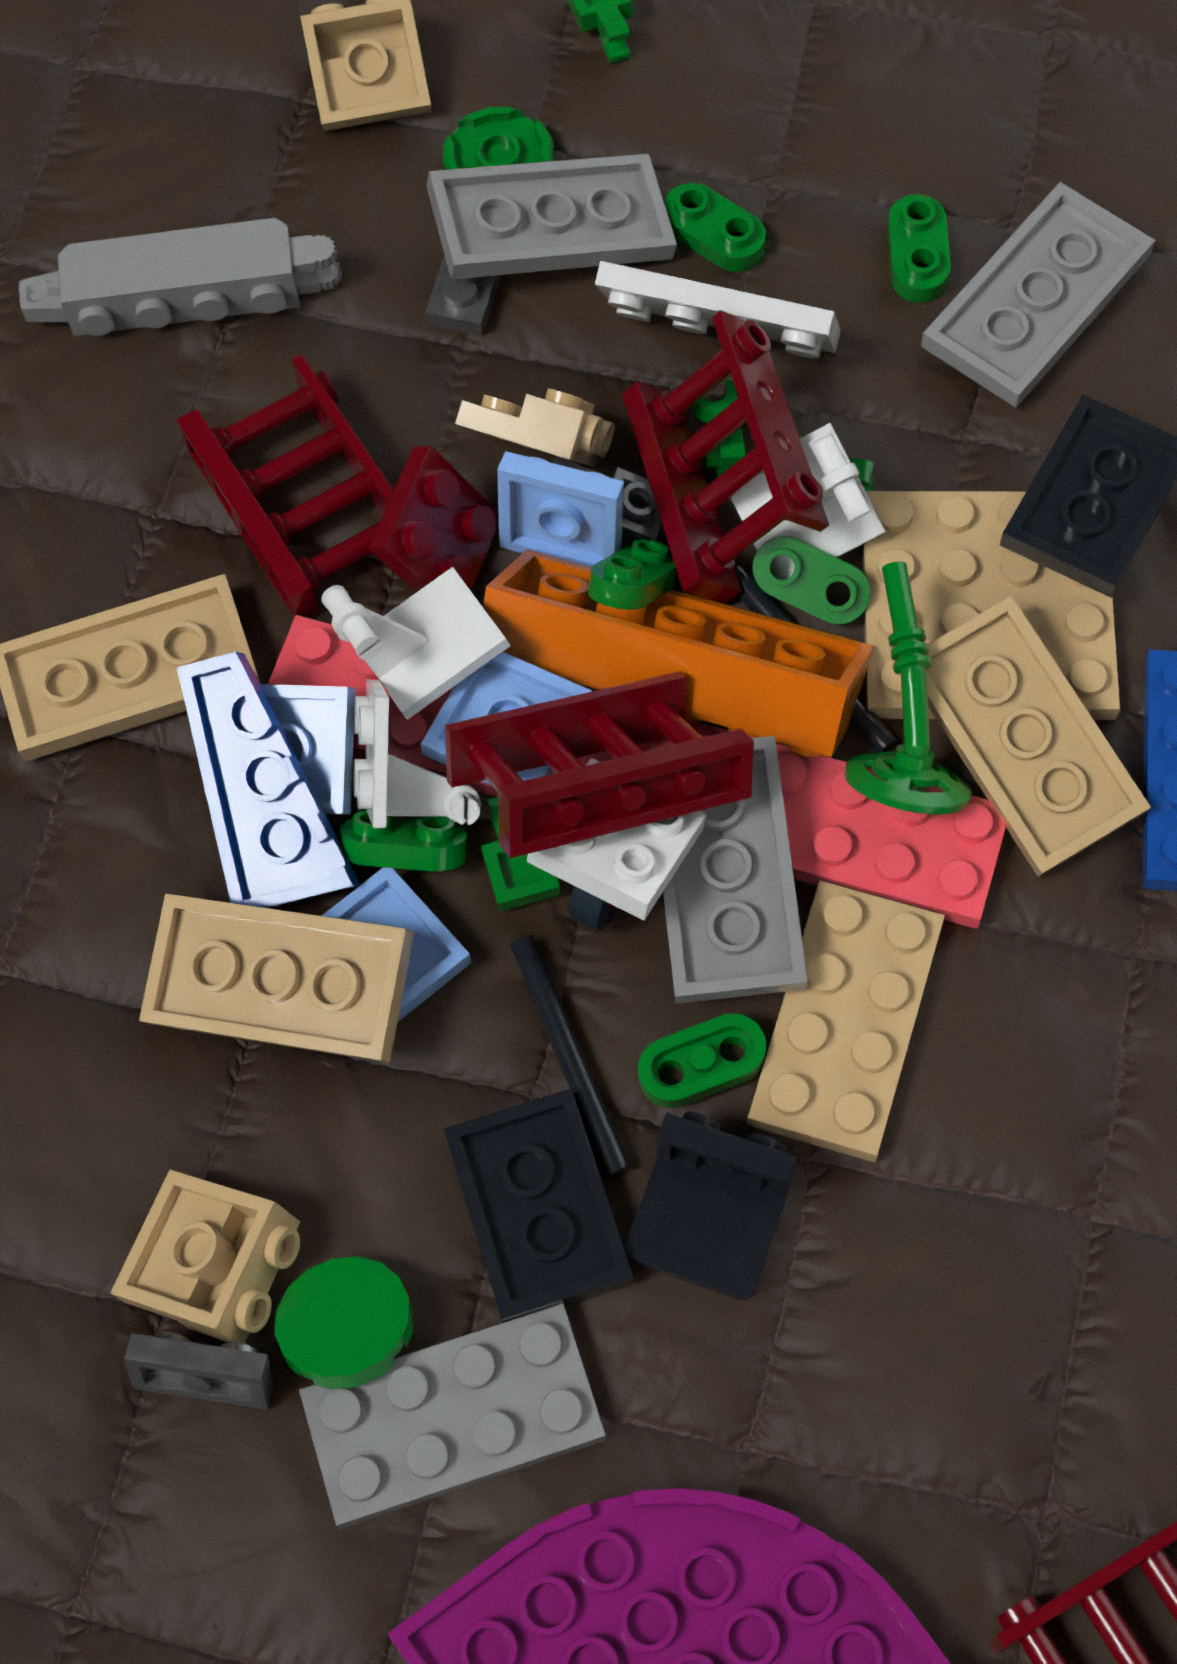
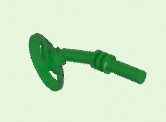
(913, 761)

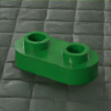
(710, 225)
(918, 243)
(633, 576)
(811, 579)
(405, 843)
(698, 1058)

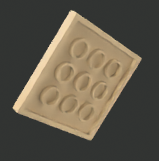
(962, 571)

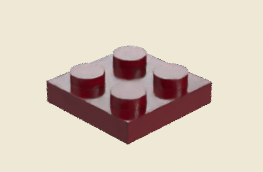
(434, 523)

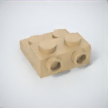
(365, 62)
(552, 425)
(209, 1257)

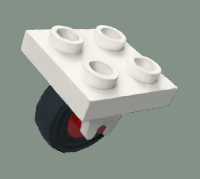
(622, 867)

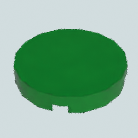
(497, 138)
(344, 1322)

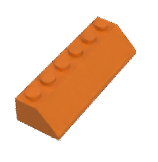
(737, 662)

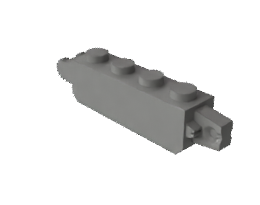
(180, 277)

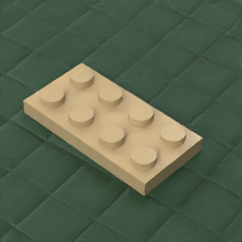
(114, 666)
(1028, 737)
(277, 977)
(849, 1032)

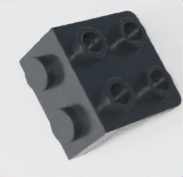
(711, 1205)

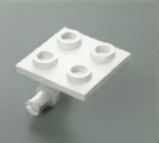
(844, 500)
(422, 642)
(393, 785)

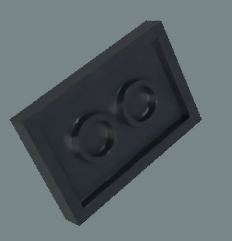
(1095, 496)
(538, 1206)

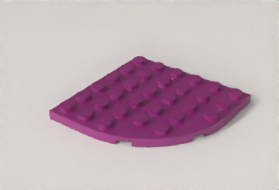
(669, 1584)

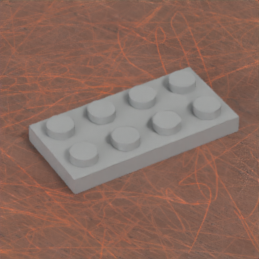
(550, 215)
(1037, 294)
(736, 900)
(453, 1417)

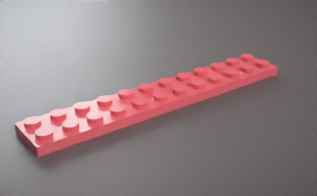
(832, 829)

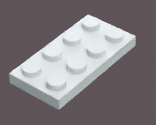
(693, 303)

